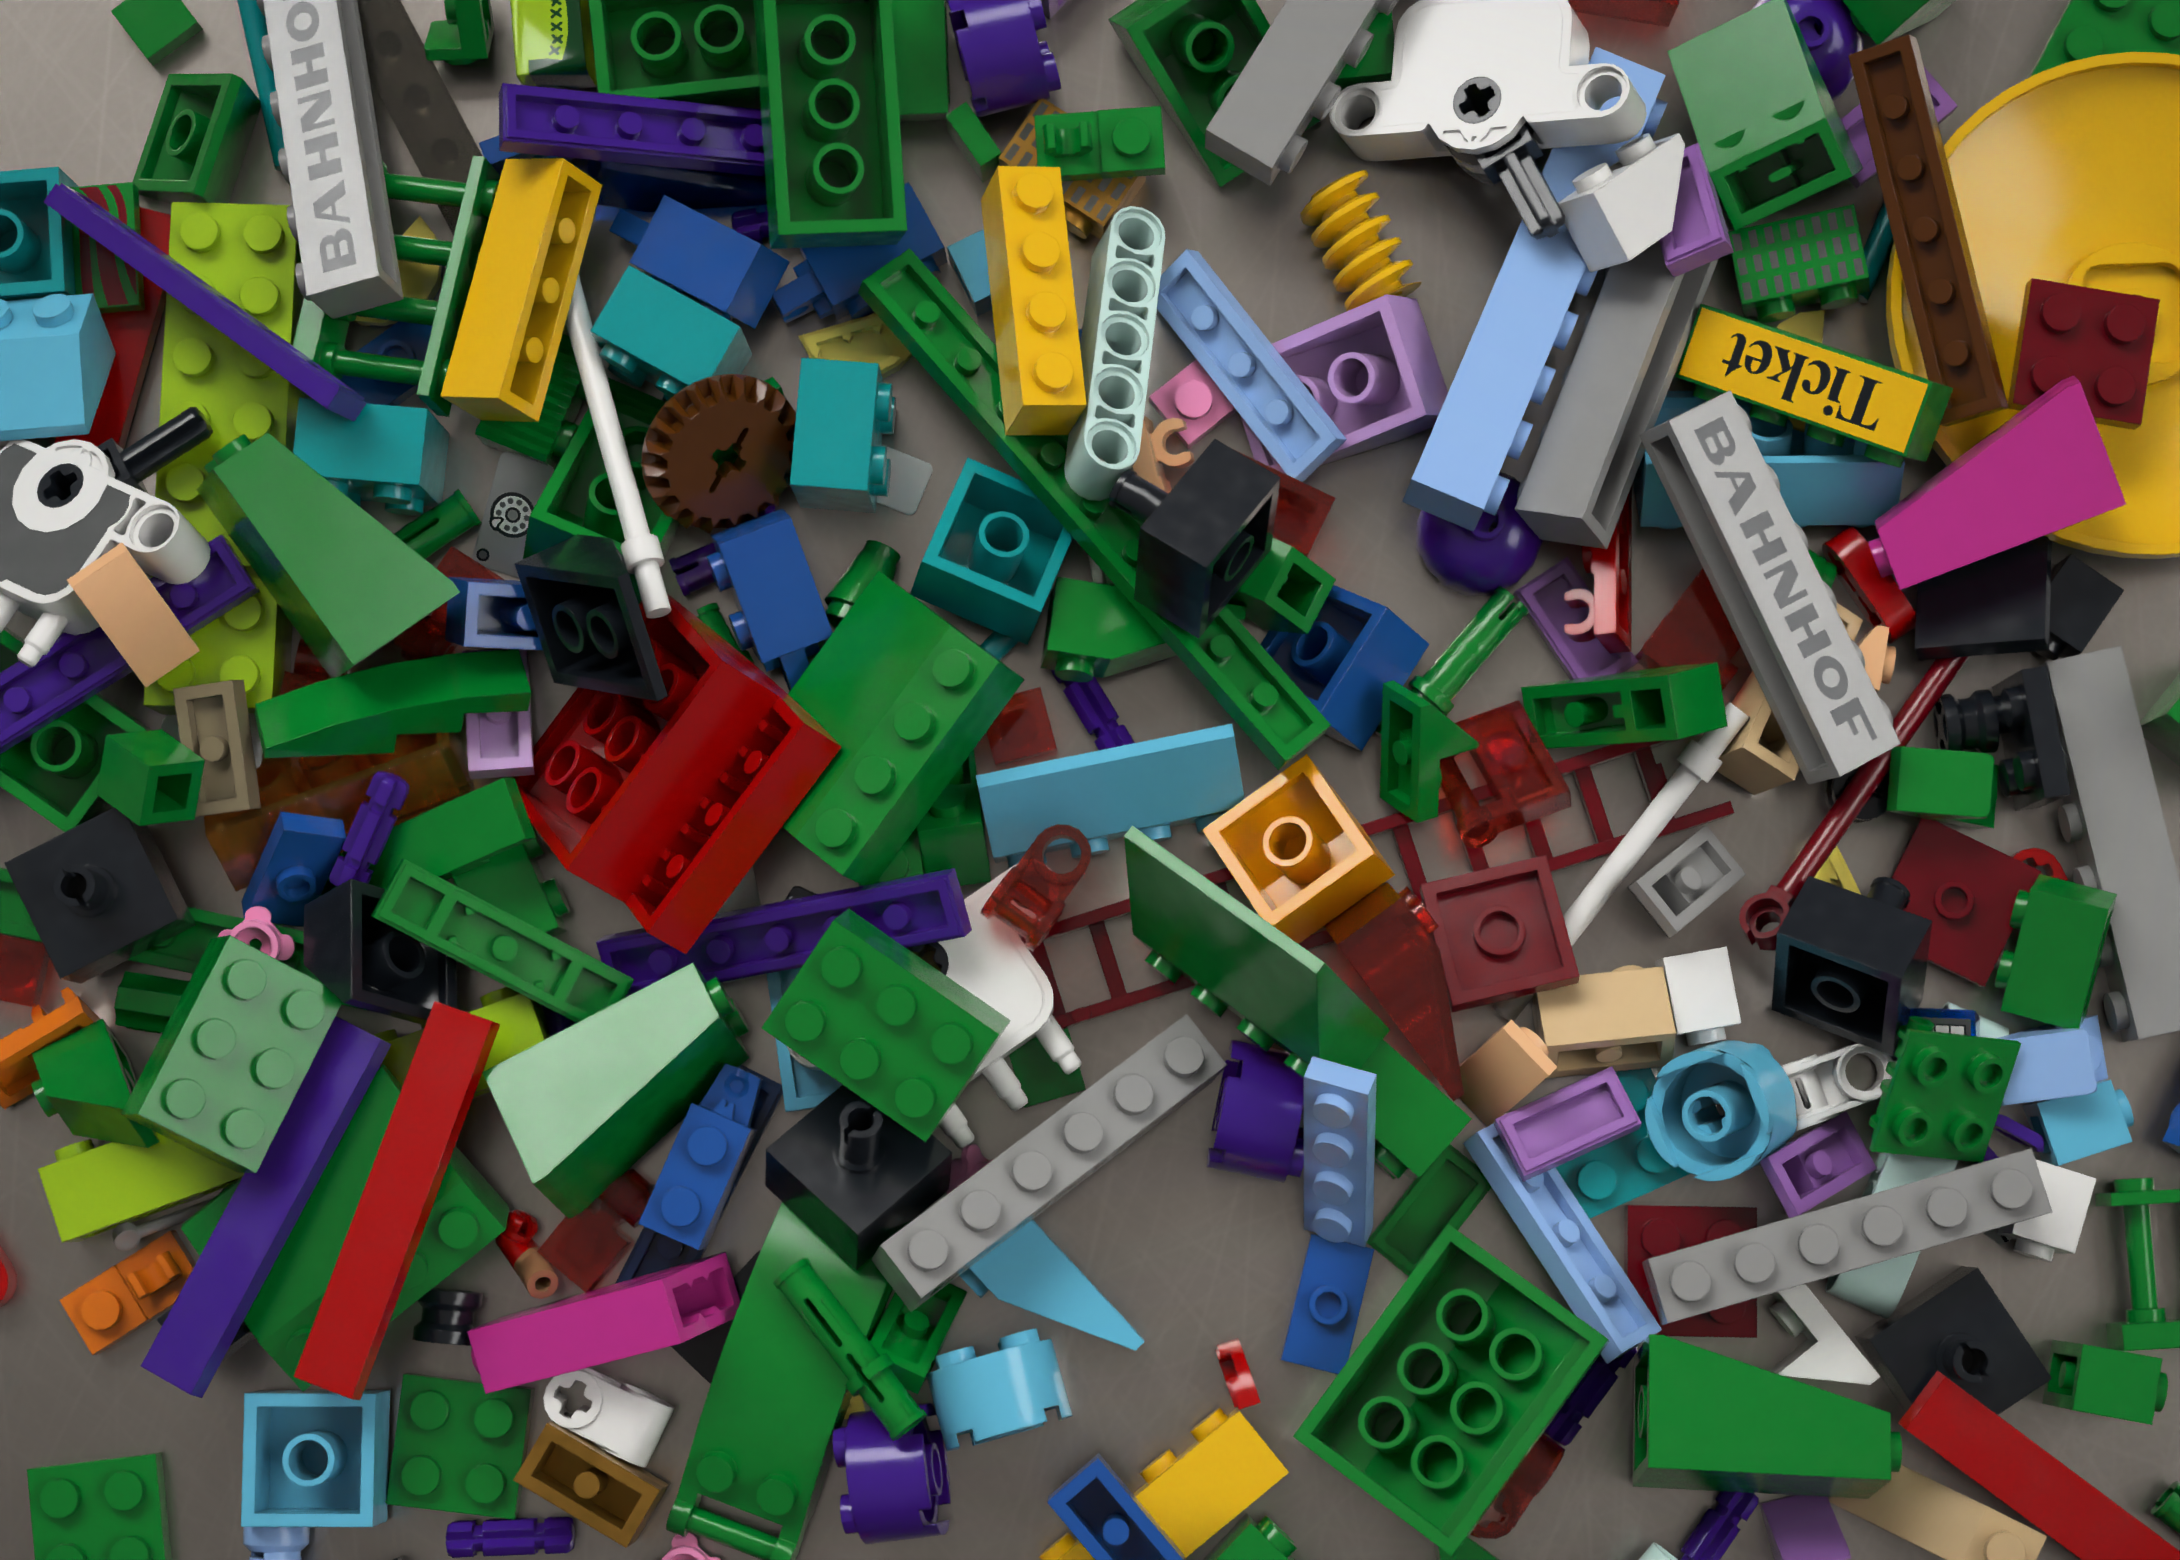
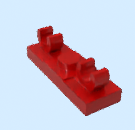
(1612, 598)

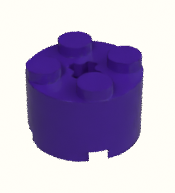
(1003, 53)
(1258, 1115)
(891, 1482)

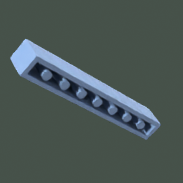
(1513, 340)

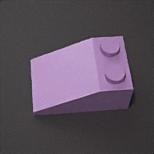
(1368, 373)

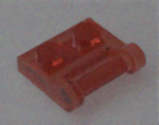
(1515, 770)

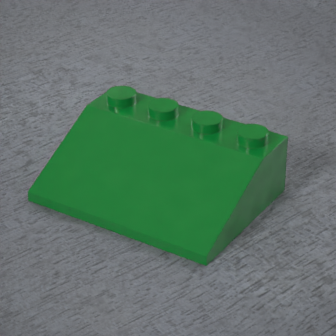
(908, 710)
(1243, 963)
(460, 1224)
(1451, 1389)

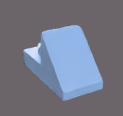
(2056, 1062)

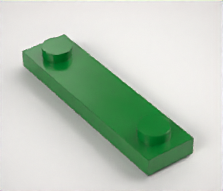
(498, 944)

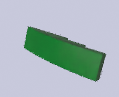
(373, 705)
(456, 834)

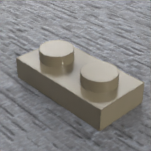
(217, 728)

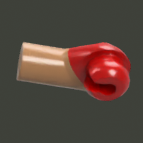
(522, 1254)

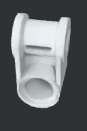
(1825, 1084)
(620, 1419)

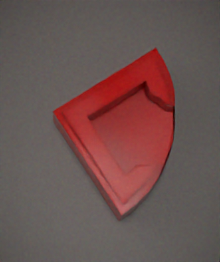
(1237, 1374)

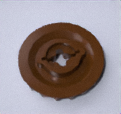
(712, 417)

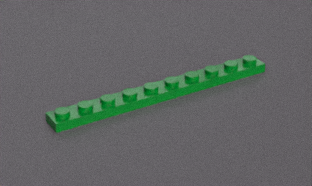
(966, 368)

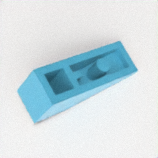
(1041, 1279)

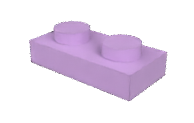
(500, 741)

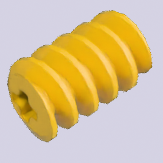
(1355, 242)

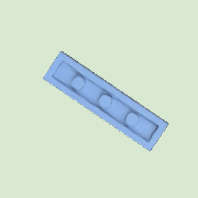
(1246, 366)
(1339, 1151)
(1567, 1247)

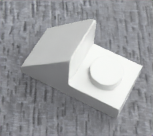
(1828, 1350)

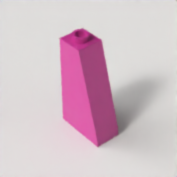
(2008, 489)
(605, 1324)

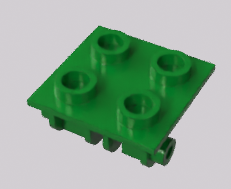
(1942, 1093)

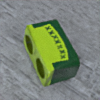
(553, 43)

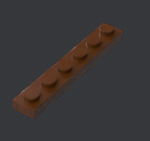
(1928, 228)

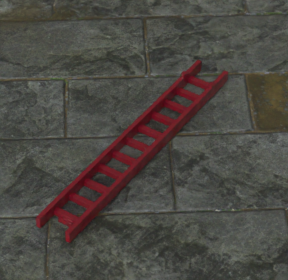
(1653, 779)

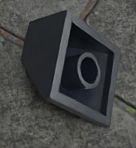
(370, 961)

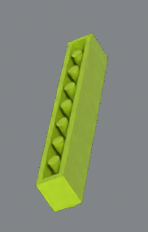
(123, 1183)

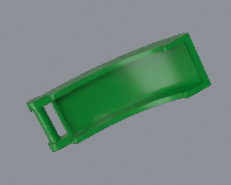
(774, 1401)

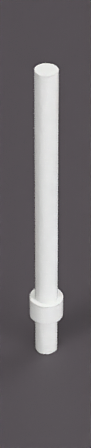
(640, 549)
(1697, 763)

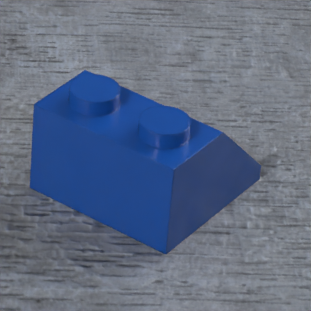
(1347, 660)

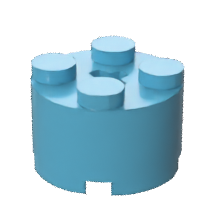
(1755, 1101)
(997, 1391)

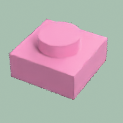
(1194, 399)

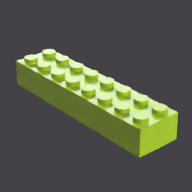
(252, 262)

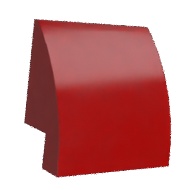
(677, 791)

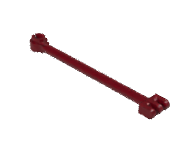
(1778, 899)

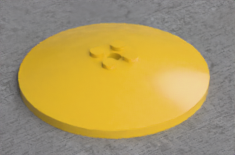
(2079, 189)

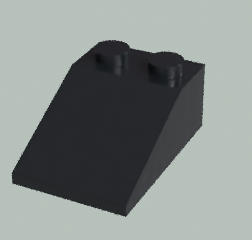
(590, 618)

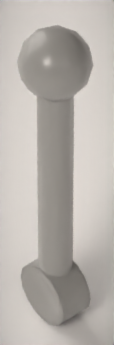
(127, 1235)

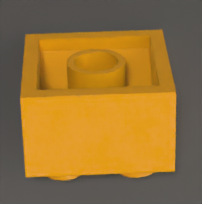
(1298, 851)

